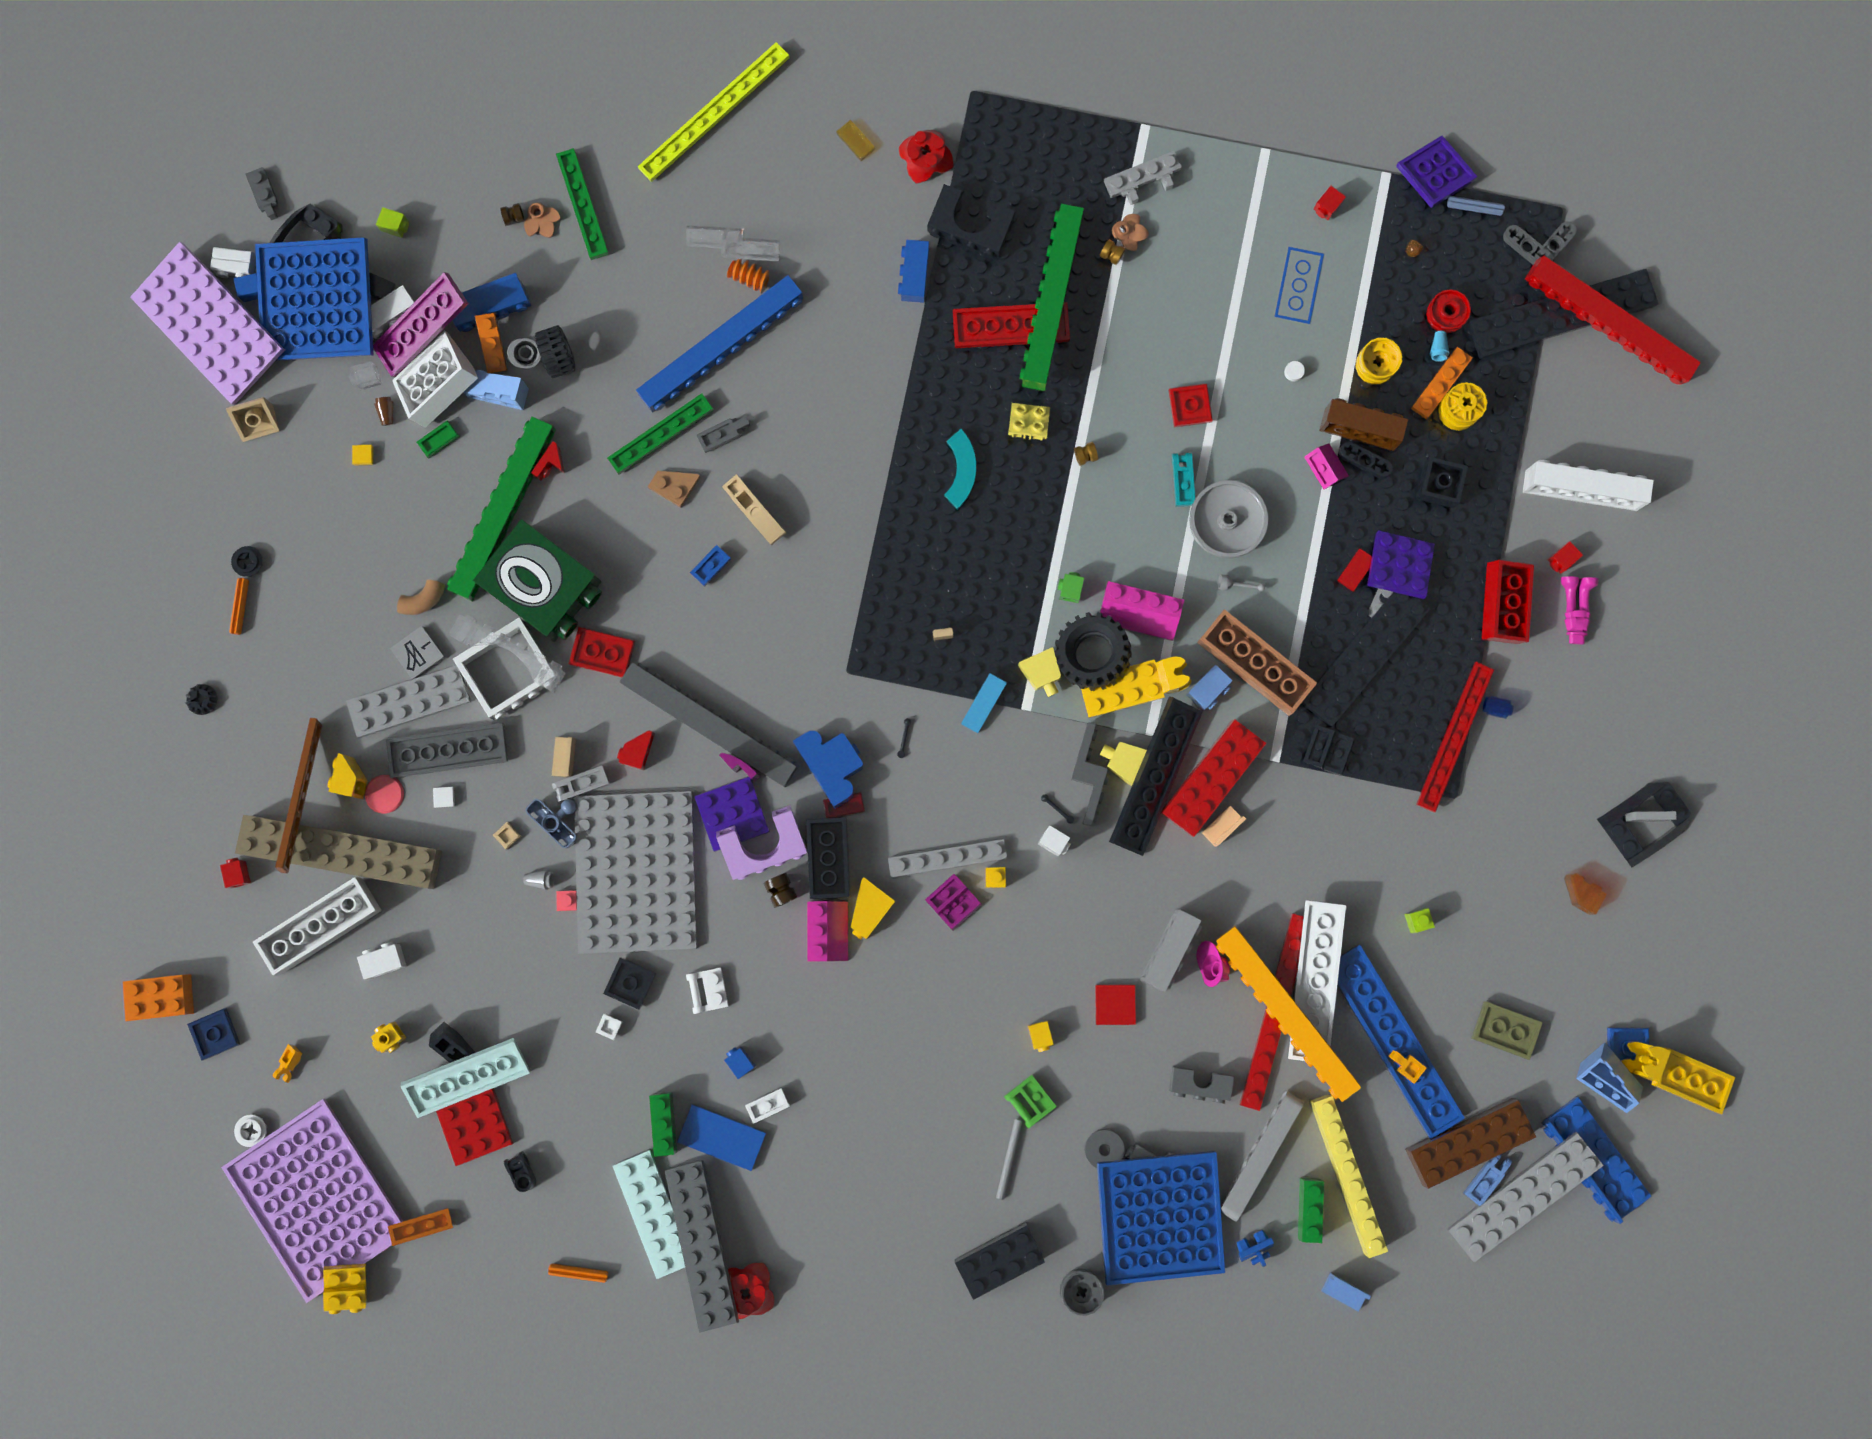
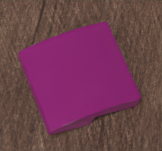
(736, 764)
(953, 902)

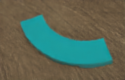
(966, 469)

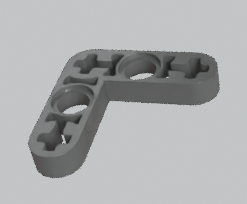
(1544, 250)

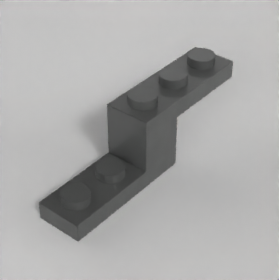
(1090, 774)

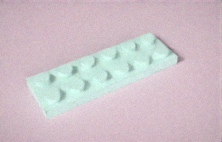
(465, 1078)
(651, 1212)

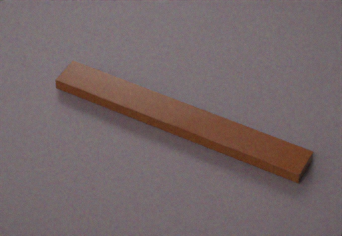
(298, 796)

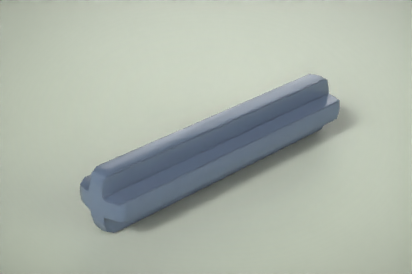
(1475, 205)

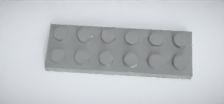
(408, 701)

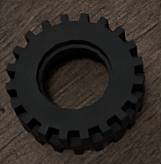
(1090, 627)

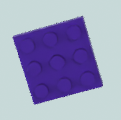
(1436, 171)
(1401, 564)
(731, 806)

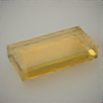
(855, 140)

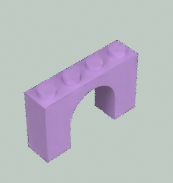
(742, 862)

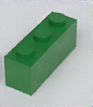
(663, 1124)
(1311, 1210)

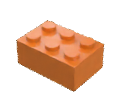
(158, 997)

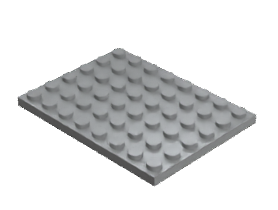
(635, 872)

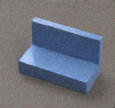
(1345, 1292)

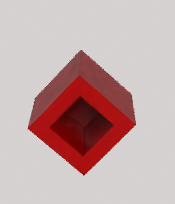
(1329, 203)
(1564, 557)
(235, 873)

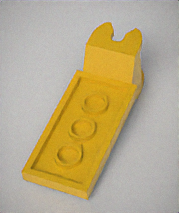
(1140, 685)
(1681, 1075)

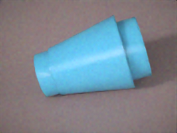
(1439, 349)

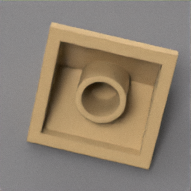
(254, 418)

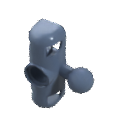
(561, 830)

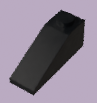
(449, 1043)

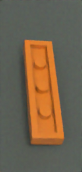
(1441, 383)

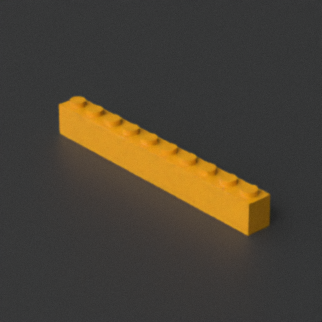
(1288, 1013)

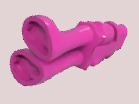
(1577, 621)

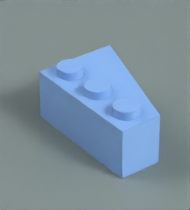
(498, 390)

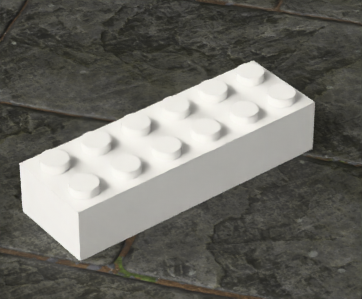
(1588, 485)
(317, 926)

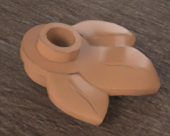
(542, 223)
(1133, 231)

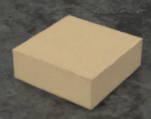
(943, 634)
(507, 835)

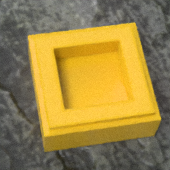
(362, 455)

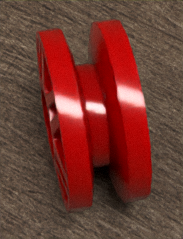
(1456, 303)

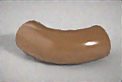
(423, 601)

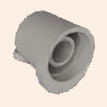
(523, 353)

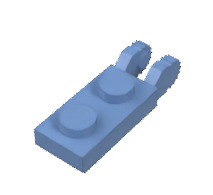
(1487, 1180)

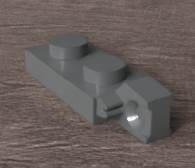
(263, 192)
(722, 433)

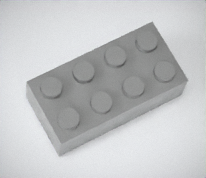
(1170, 950)

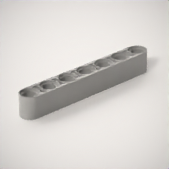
(1261, 1155)

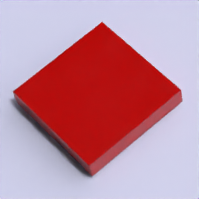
(1190, 405)
(1115, 1005)

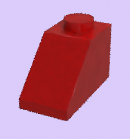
(636, 751)

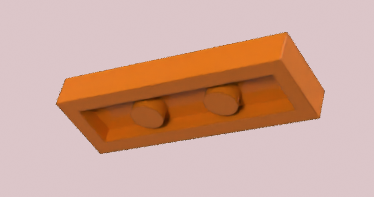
(491, 342)
(420, 1227)

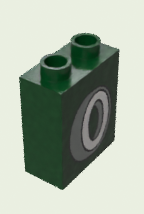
(539, 582)

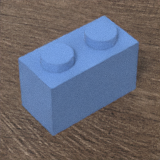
(1209, 687)

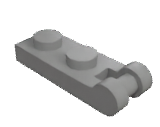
(581, 783)

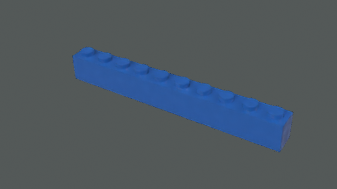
(720, 344)

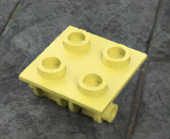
(1029, 421)

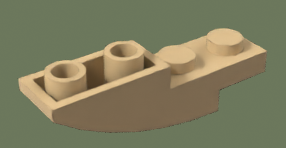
(754, 509)

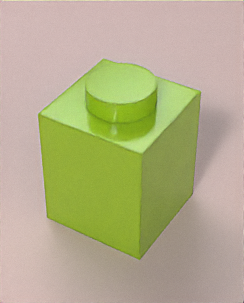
(392, 222)
(1419, 920)

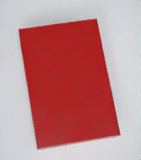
(601, 652)

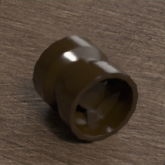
(509, 218)

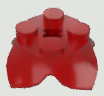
(921, 166)
(757, 1279)

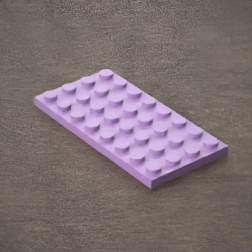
(207, 323)

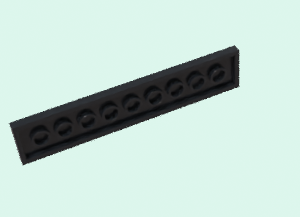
(1548, 319)

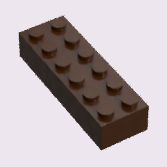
(1470, 1143)

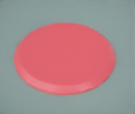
(384, 794)

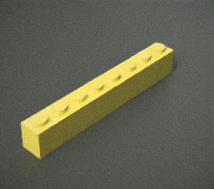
(1348, 1176)

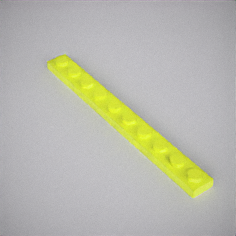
(713, 112)

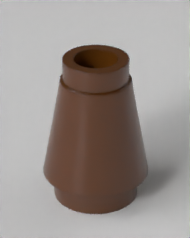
(384, 409)

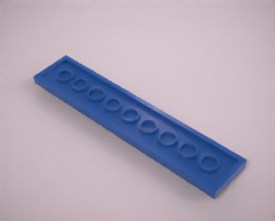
(1391, 1032)

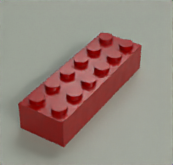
(1213, 777)

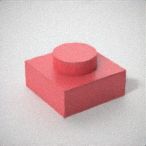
(566, 900)

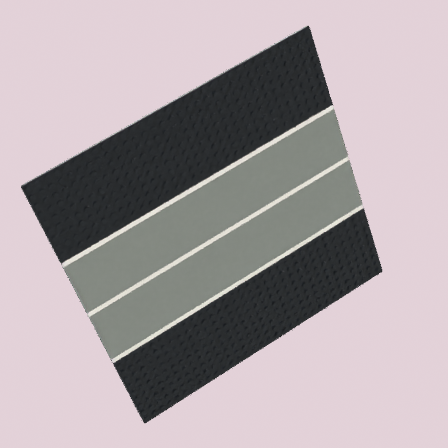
(1183, 314)

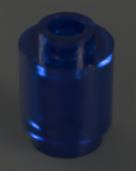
(1498, 707)

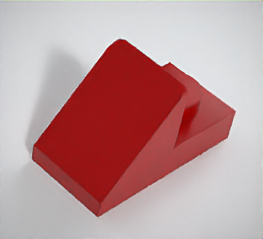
(551, 458)

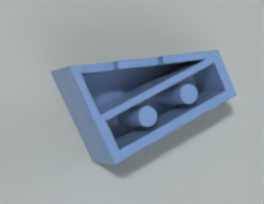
(1610, 1078)

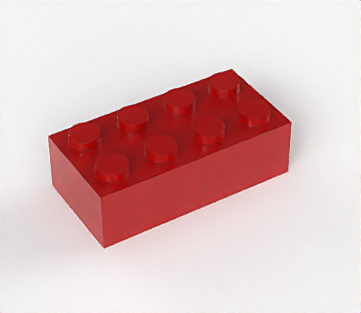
(1508, 602)

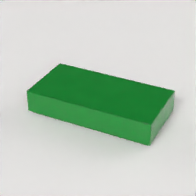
(438, 439)

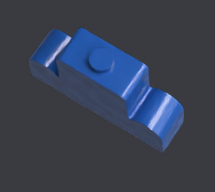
(831, 764)

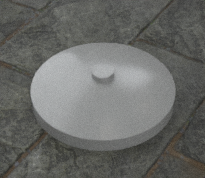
(1228, 519)

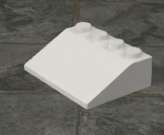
(434, 380)

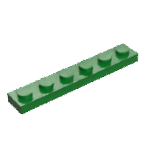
(582, 204)
(660, 433)

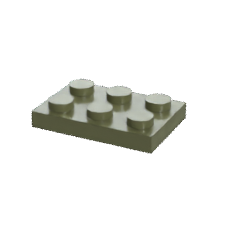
(1506, 1030)

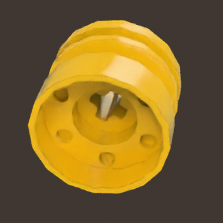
(1384, 352)
(1455, 414)

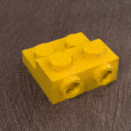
(344, 1288)

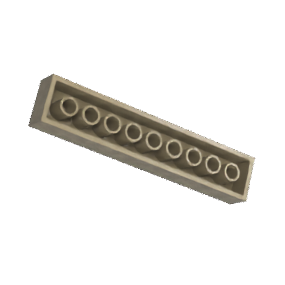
(342, 852)

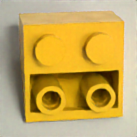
(347, 777)

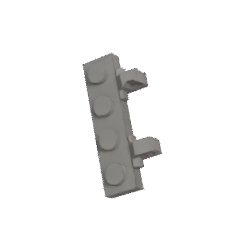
(1157, 169)

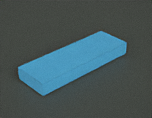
(983, 703)

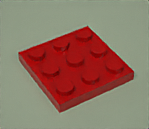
(474, 1127)

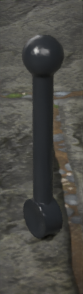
(901, 753)
(1069, 819)

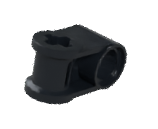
(519, 1171)

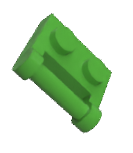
(1035, 1097)

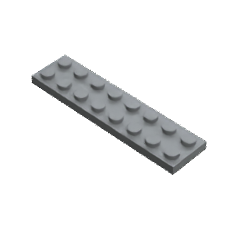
(1525, 1197)

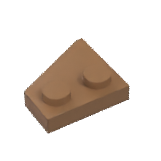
(674, 485)

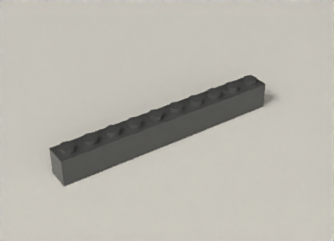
(709, 725)

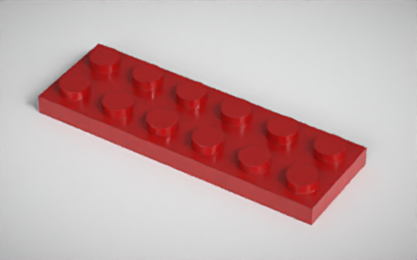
(1000, 325)

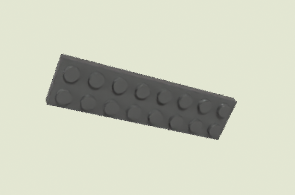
(701, 1246)

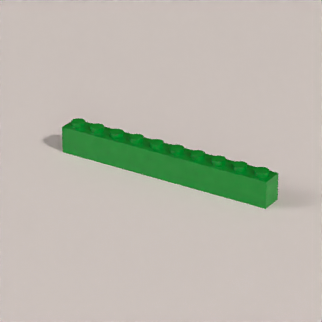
(1052, 299)
(502, 507)

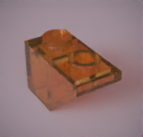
(1583, 895)

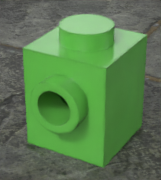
(1070, 587)

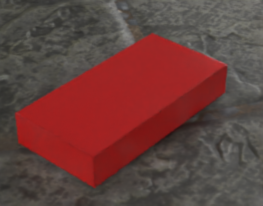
(1355, 570)

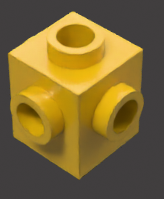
(387, 1037)

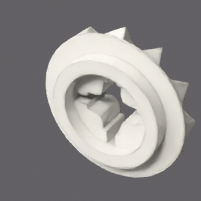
(243, 1136)

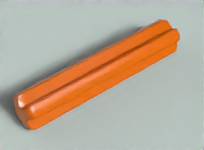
(239, 606)
(578, 1273)

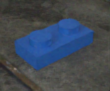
(710, 565)

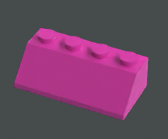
(1142, 610)

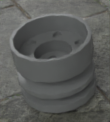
(1093, 1295)

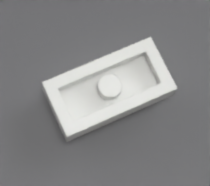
(767, 1105)

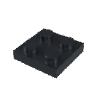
(629, 983)

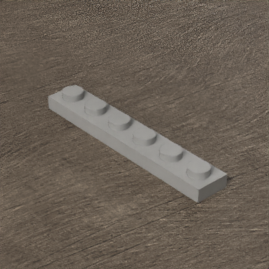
(947, 858)

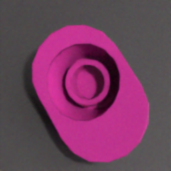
(1211, 964)

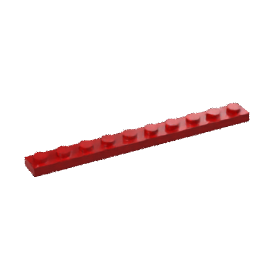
(1269, 1030)

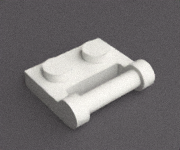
(714, 990)

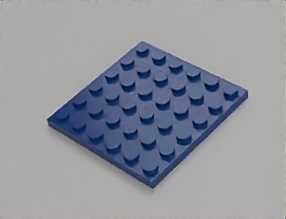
(316, 297)
(1160, 1217)

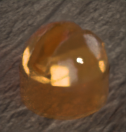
(1413, 248)

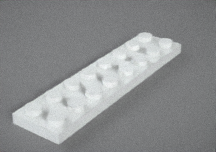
(1319, 967)

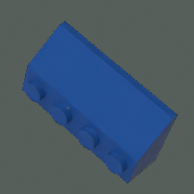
(498, 296)

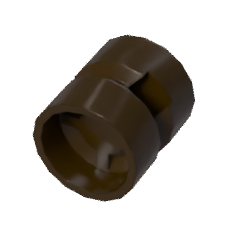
(780, 890)

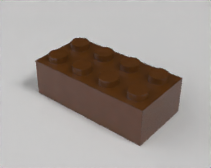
(1363, 424)

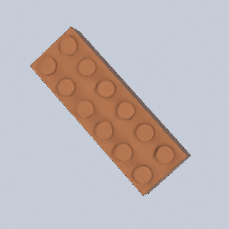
(1257, 662)

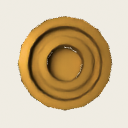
(1112, 252)
(1086, 453)

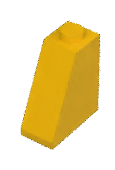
(870, 909)

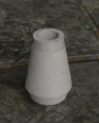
(540, 879)

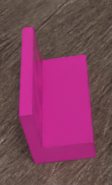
(1326, 466)

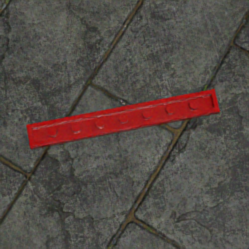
(1455, 737)

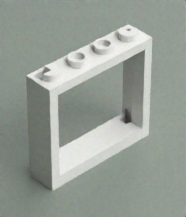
(476, 651)

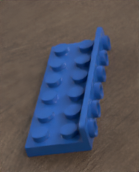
(1615, 1182)

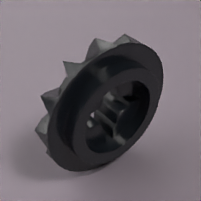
(243, 554)
(207, 705)

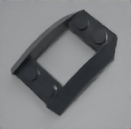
(314, 218)
(1622, 836)

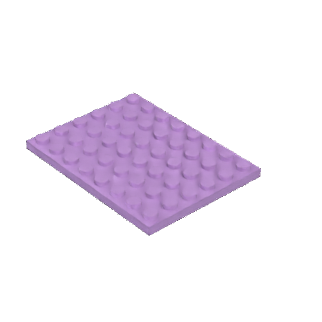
(313, 1197)

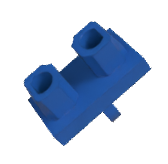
(1263, 1244)

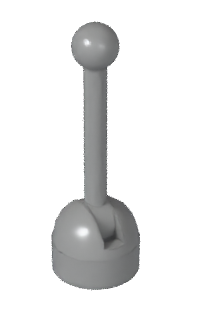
(1225, 583)

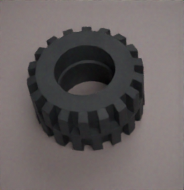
(555, 351)

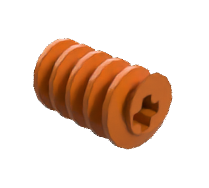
(748, 275)

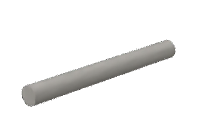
(1009, 1159)

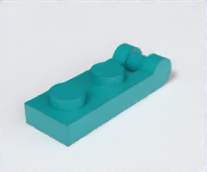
(1183, 480)

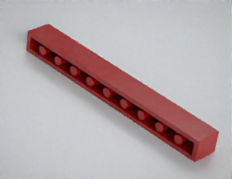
(1612, 320)

